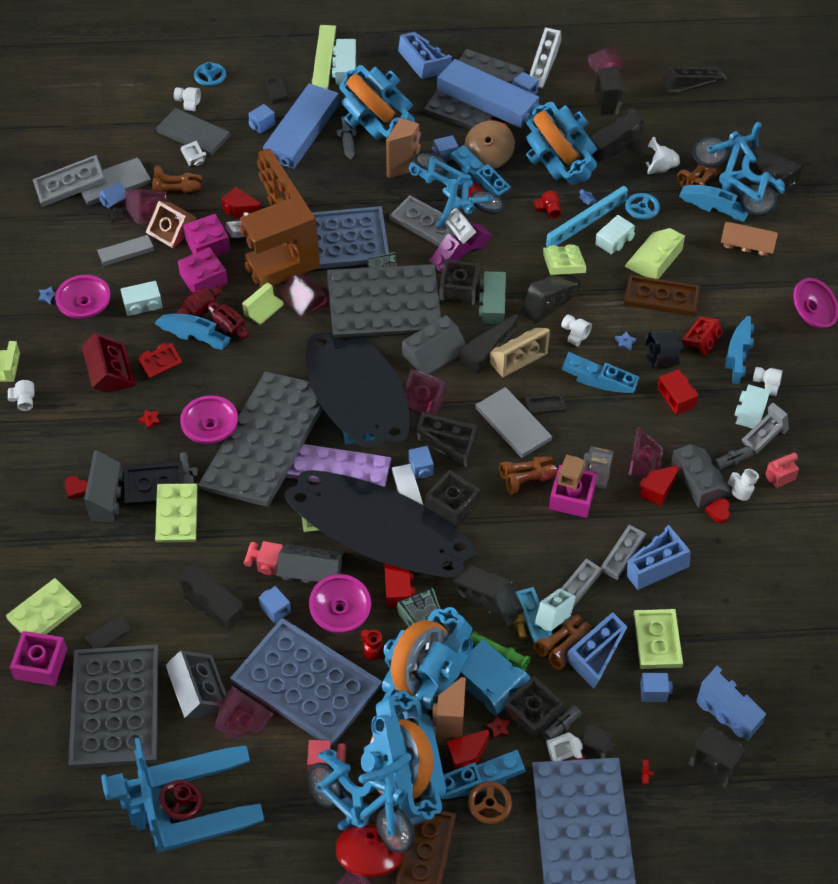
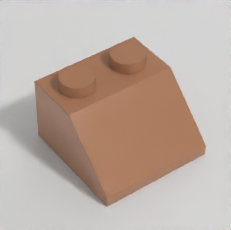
(168, 223)

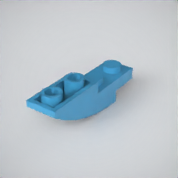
(483, 175)
(707, 197)
(188, 325)
(739, 348)
(602, 377)
(498, 770)

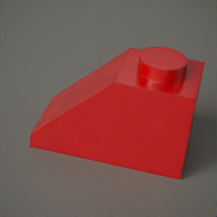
(238, 203)
(658, 484)
(467, 749)

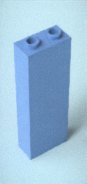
(487, 93)
(302, 124)

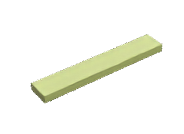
(324, 56)

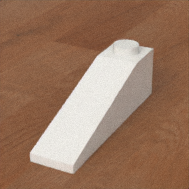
(545, 55)

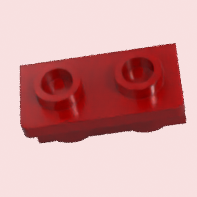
(703, 334)
(159, 360)

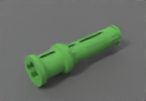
(516, 659)

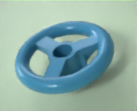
(210, 70)
(641, 209)

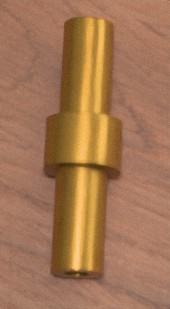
(519, 624)

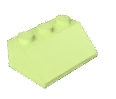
(657, 253)

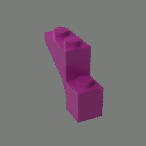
(454, 249)

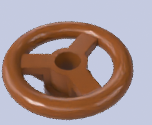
(489, 810)

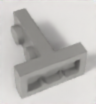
(767, 429)

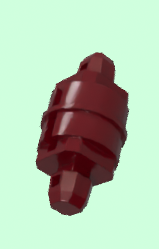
(198, 301)
(228, 320)

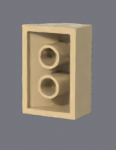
(520, 351)

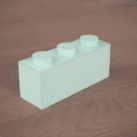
(345, 58)

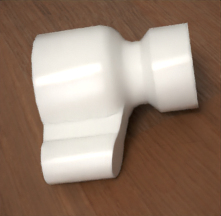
(190, 96)
(579, 329)
(770, 377)
(23, 393)
(743, 485)

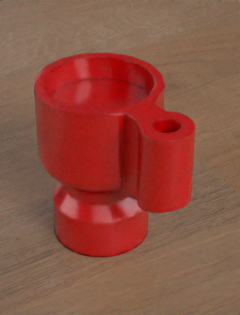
(549, 202)
(372, 644)

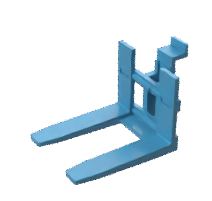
(142, 798)

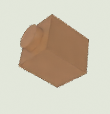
(571, 471)

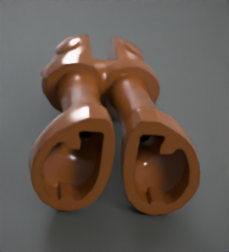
(686, 178)
(187, 183)
(541, 468)
(568, 628)

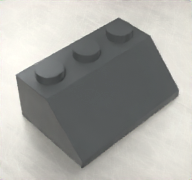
(433, 346)
(700, 475)
(103, 488)
(308, 563)
(196, 684)

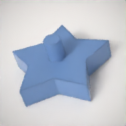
(587, 197)
(47, 295)
(625, 341)

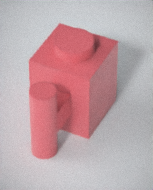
(782, 470)
(265, 557)
(318, 746)

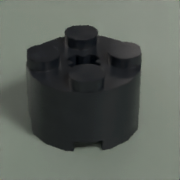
(663, 348)

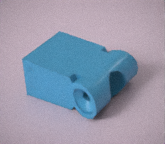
(491, 677)

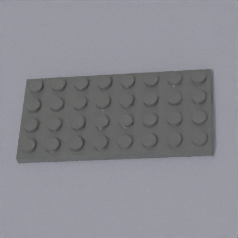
(265, 440)

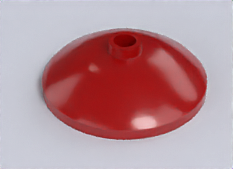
(365, 853)

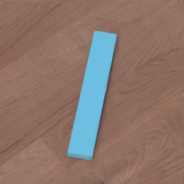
(587, 217)

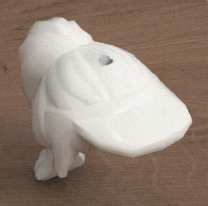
(663, 158)

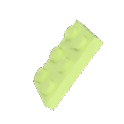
(564, 260)
(176, 513)
(44, 609)
(658, 639)

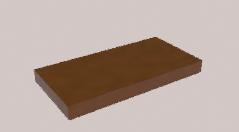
(662, 295)
(428, 855)

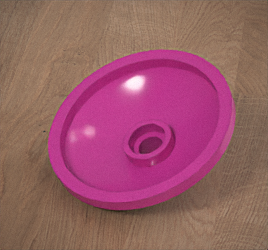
(82, 296)
(816, 303)
(209, 419)
(342, 592)

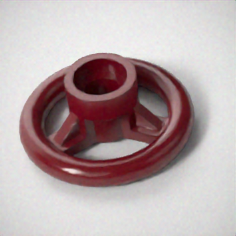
(182, 789)

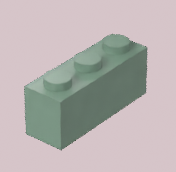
(492, 297)

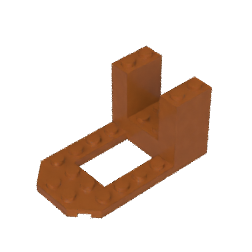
(282, 233)

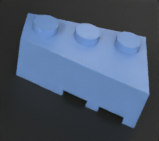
(421, 56)
(658, 560)
(595, 650)
(729, 705)

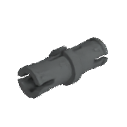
(743, 453)
(562, 723)

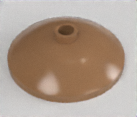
(495, 152)

